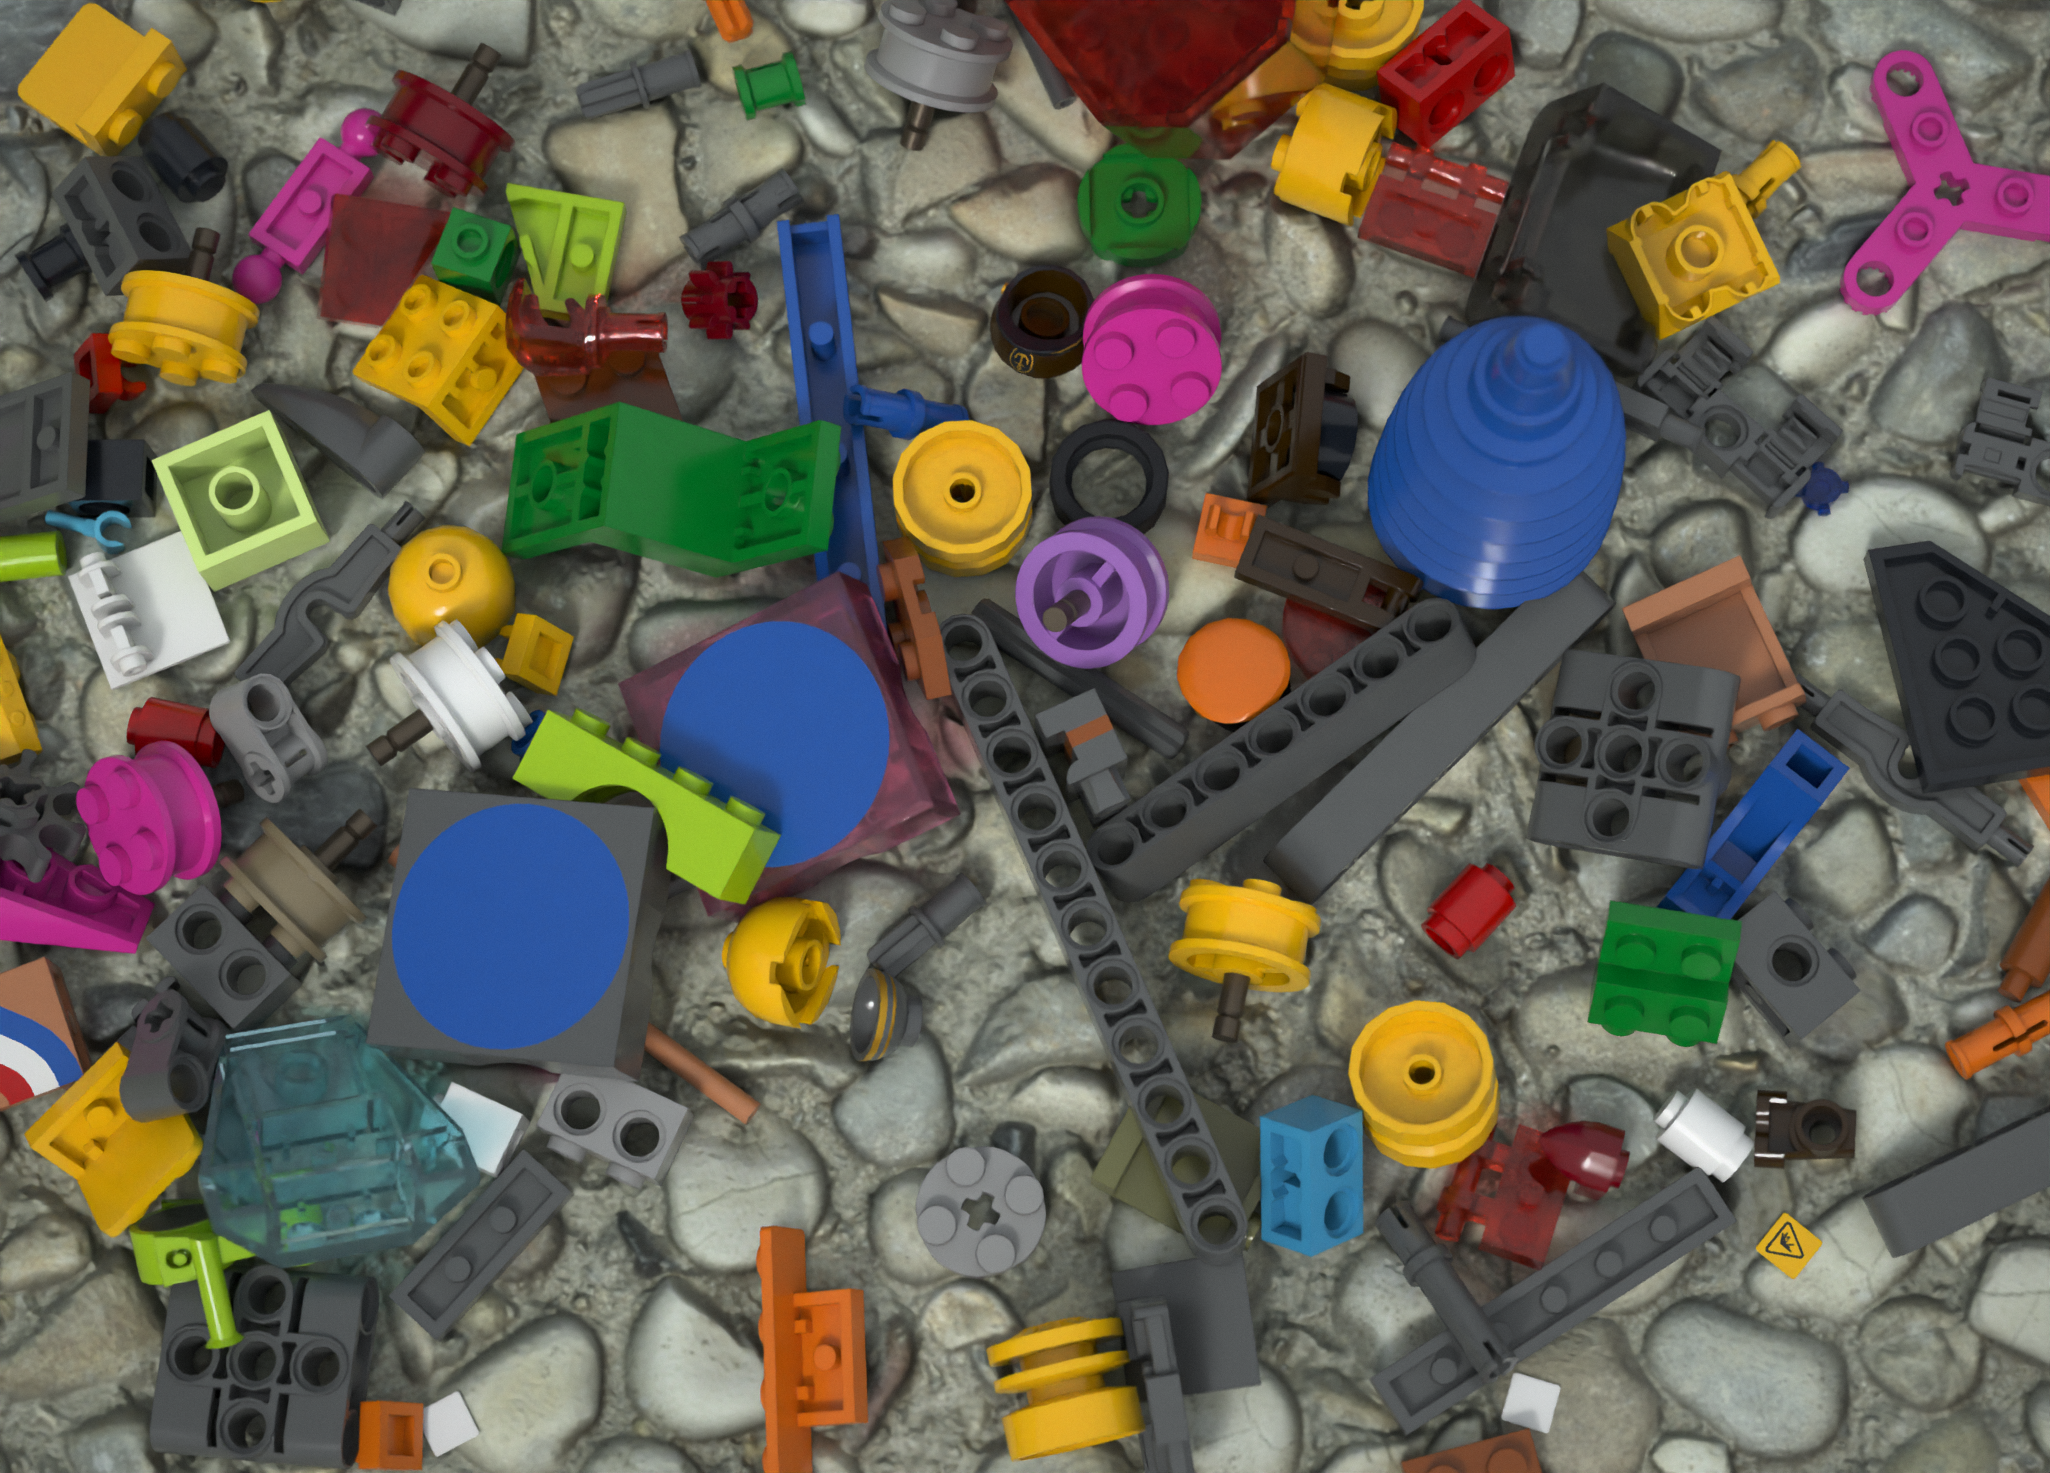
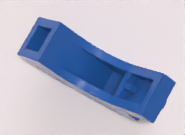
(1758, 829)

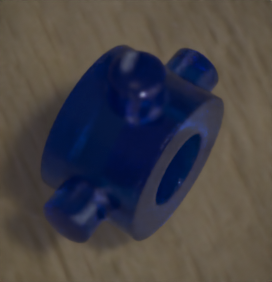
(1822, 489)

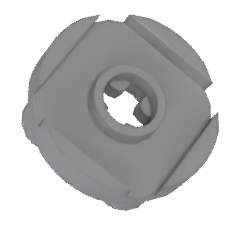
(969, 1175)

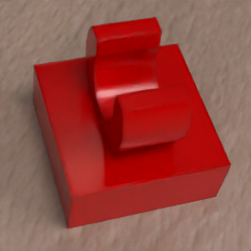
(103, 370)

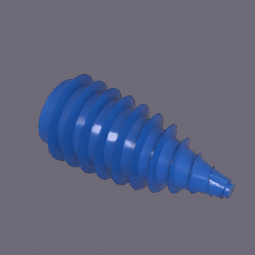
(1500, 464)

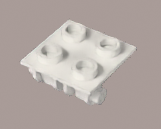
(147, 609)

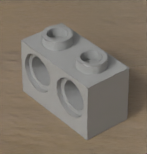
(621, 1109)

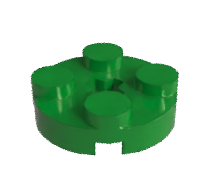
(1138, 241)

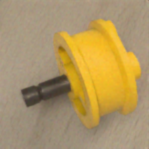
(185, 320)
(1244, 942)

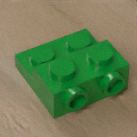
(1663, 973)

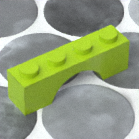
(708, 841)

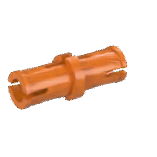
(2006, 1034)

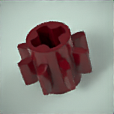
(719, 300)

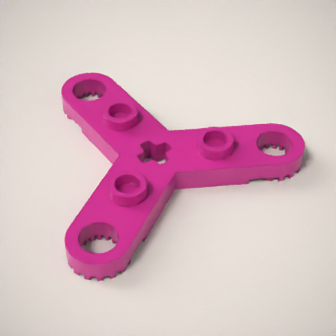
(1932, 151)

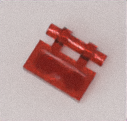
(1427, 223)
(1526, 1202)

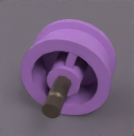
(1092, 592)

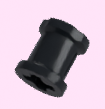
(54, 262)

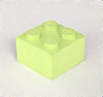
(240, 501)

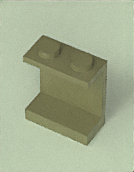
(1132, 1178)

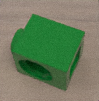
(476, 255)

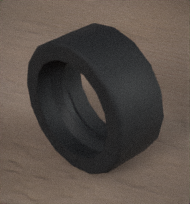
(1117, 436)

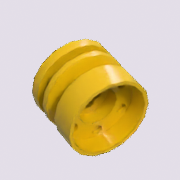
(1065, 1388)

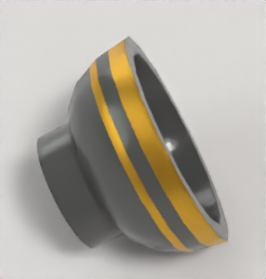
(883, 1017)

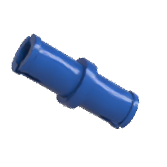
(901, 413)

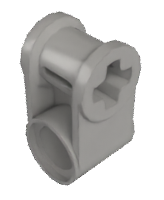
(268, 738)

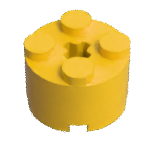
(1333, 153)

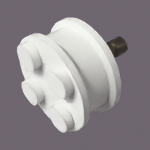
(455, 698)

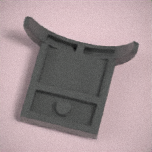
(43, 445)

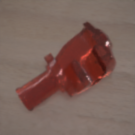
(587, 341)

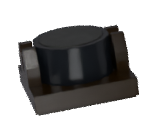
(1302, 434)

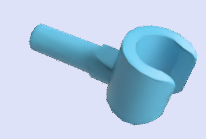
(91, 527)

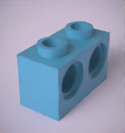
(1311, 1175)

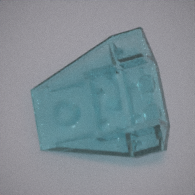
(325, 1146)

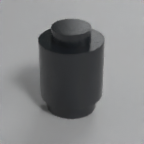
(183, 157)

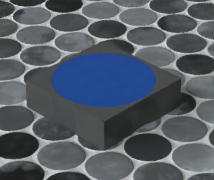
(522, 933)

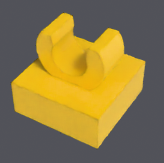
(535, 653)

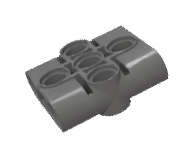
(1607, 689)
(303, 1419)

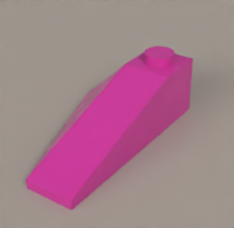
(70, 908)

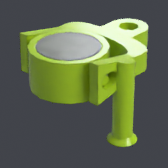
(181, 1247)

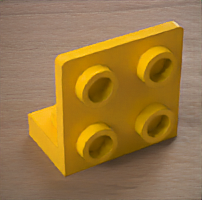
(443, 356)

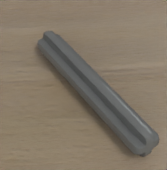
(1121, 705)

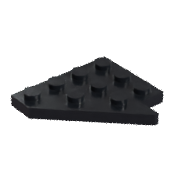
(1964, 667)

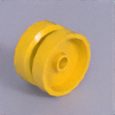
(1368, 37)
(969, 463)
(1425, 1084)

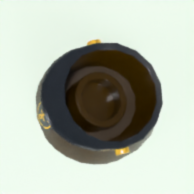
(1041, 321)

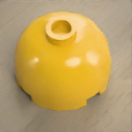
(449, 577)
(781, 959)

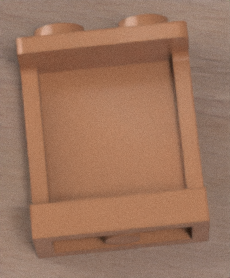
(1721, 626)

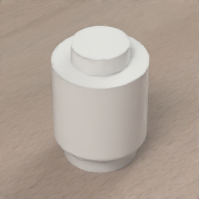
(1702, 1134)

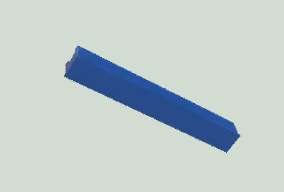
(823, 374)

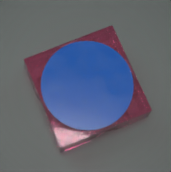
(806, 725)

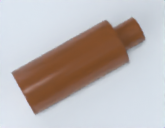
(2029, 953)

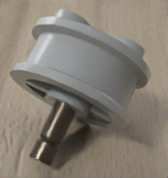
(937, 60)

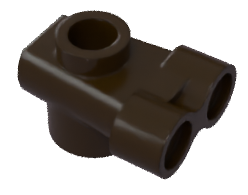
(1785, 1129)

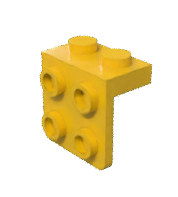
(102, 79)
(109, 1154)

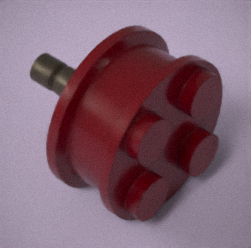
(442, 128)

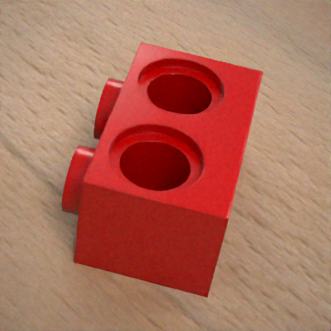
(1447, 72)

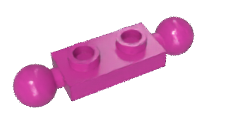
(298, 217)

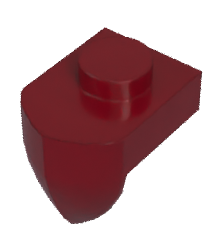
(1587, 1155)

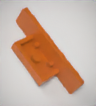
(810, 1353)

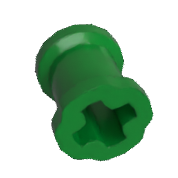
(769, 85)

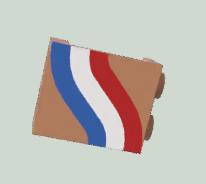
(38, 1034)

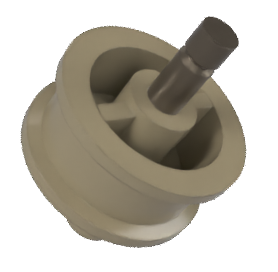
(298, 884)

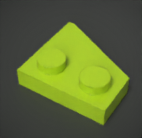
(566, 244)

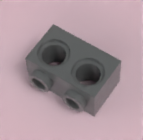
(120, 219)
(216, 969)

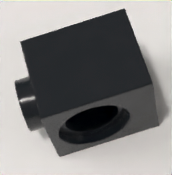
(119, 479)

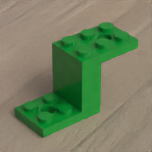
(672, 490)

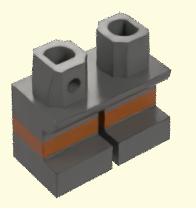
(1092, 752)

